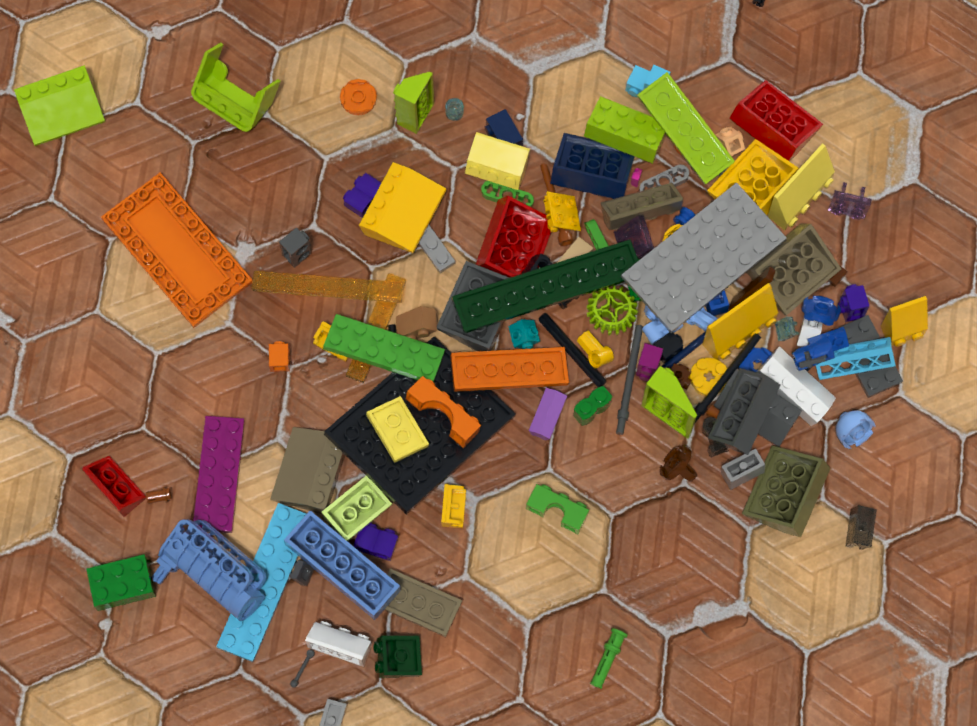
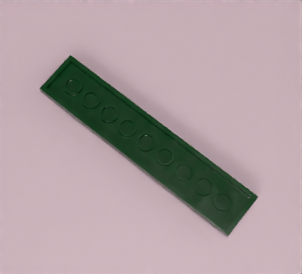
(544, 286)

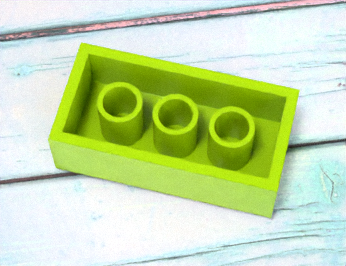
(625, 130)

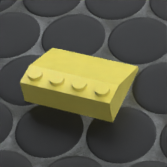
(802, 189)

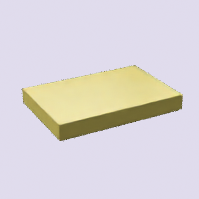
(397, 429)

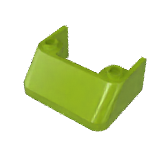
(226, 98)

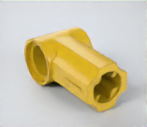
(596, 352)

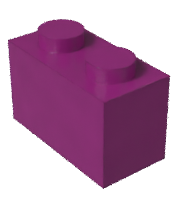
(649, 361)

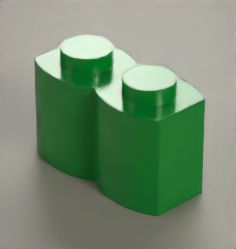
(597, 403)

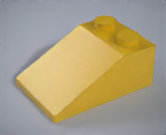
(906, 321)

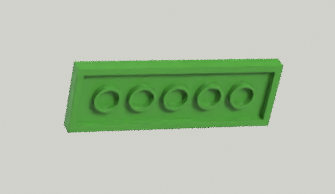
(383, 348)

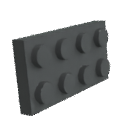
(877, 380)

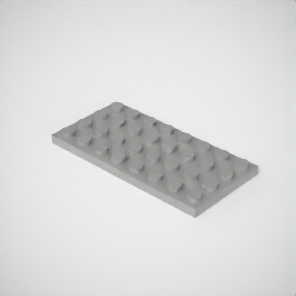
(703, 257)

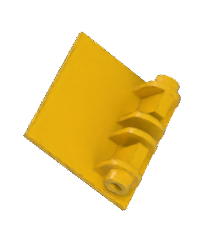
(561, 212)

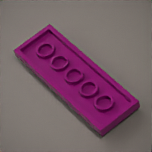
(219, 472)

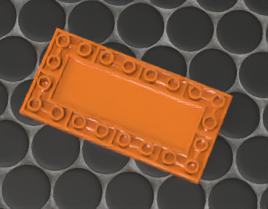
(177, 249)

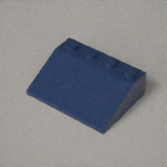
(591, 167)

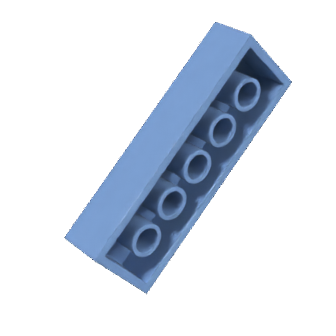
(342, 565)

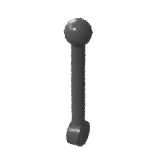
(310, 654)

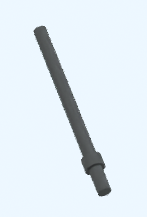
(623, 413)

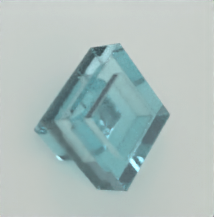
(785, 329)

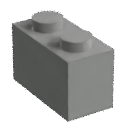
(743, 469)

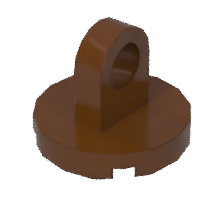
(677, 463)

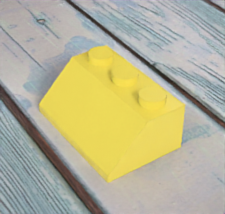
(497, 161)

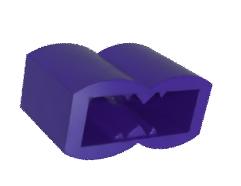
(362, 194)
(376, 542)

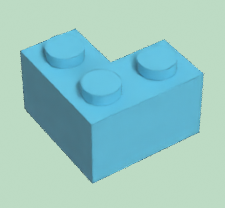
(642, 78)

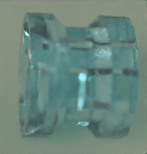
(454, 113)

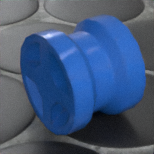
(684, 216)

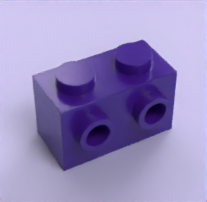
(853, 303)

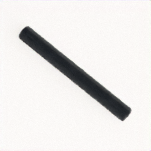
(572, 350)

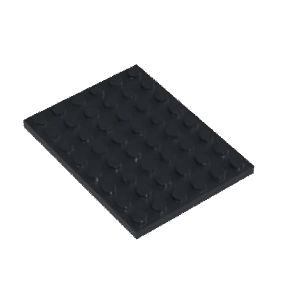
(420, 473)

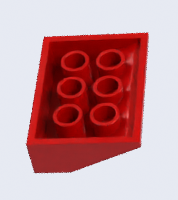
(775, 120)
(513, 237)

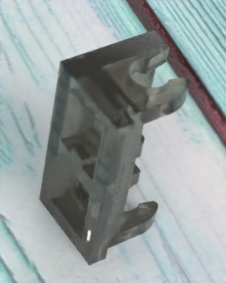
(861, 527)

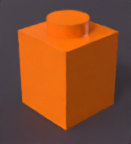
(279, 357)

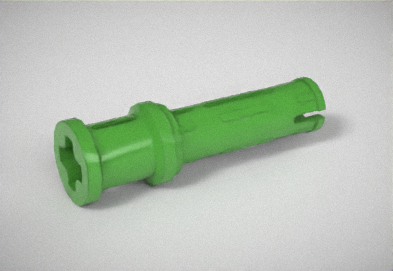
(612, 649)

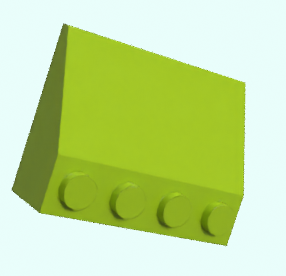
(59, 105)
(669, 402)

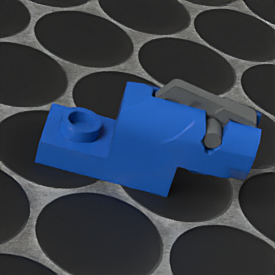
(820, 348)

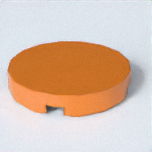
(358, 97)

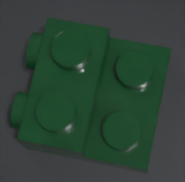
(398, 656)

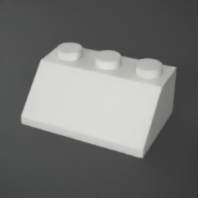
(339, 643)

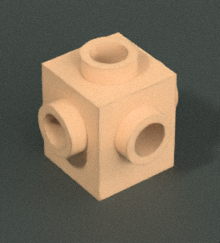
(731, 140)

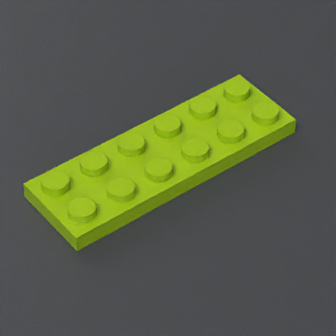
(685, 128)

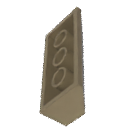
(649, 203)

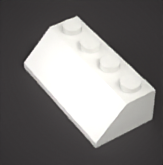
(798, 386)

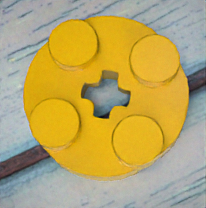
(706, 366)

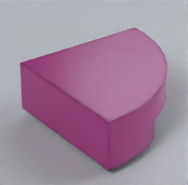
(636, 177)

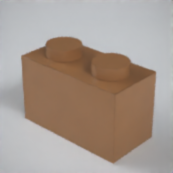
(417, 323)

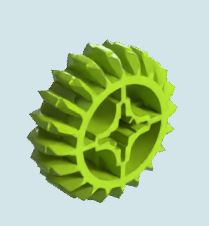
(614, 324)

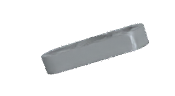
(666, 174)

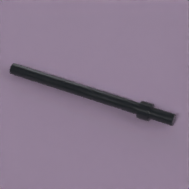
(701, 408)

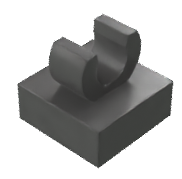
(301, 573)

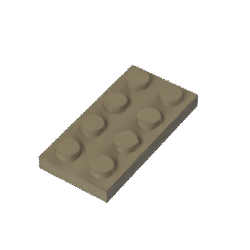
(423, 604)

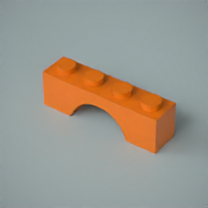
(426, 395)

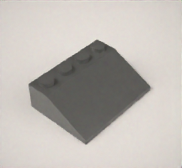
(470, 278)

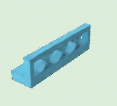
(857, 352)

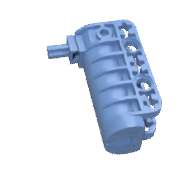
(212, 567)

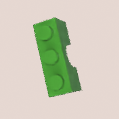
(544, 499)

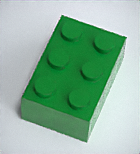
(120, 582)

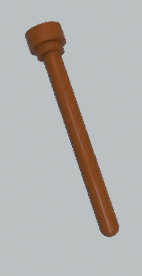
(564, 237)

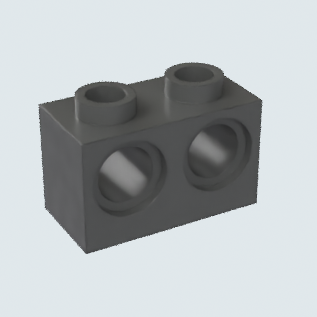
(295, 247)

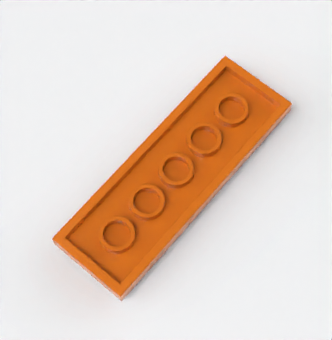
(509, 369)

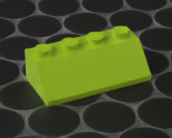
(414, 101)

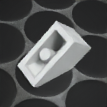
(808, 330)

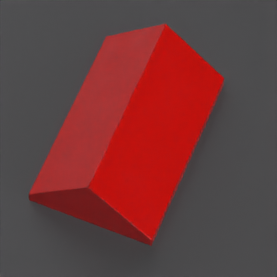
(114, 485)

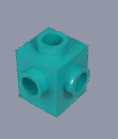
(524, 334)

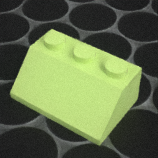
(356, 508)

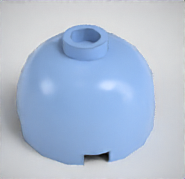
(854, 428)

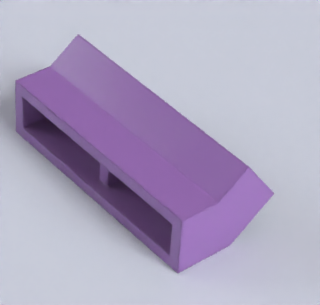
(547, 414)

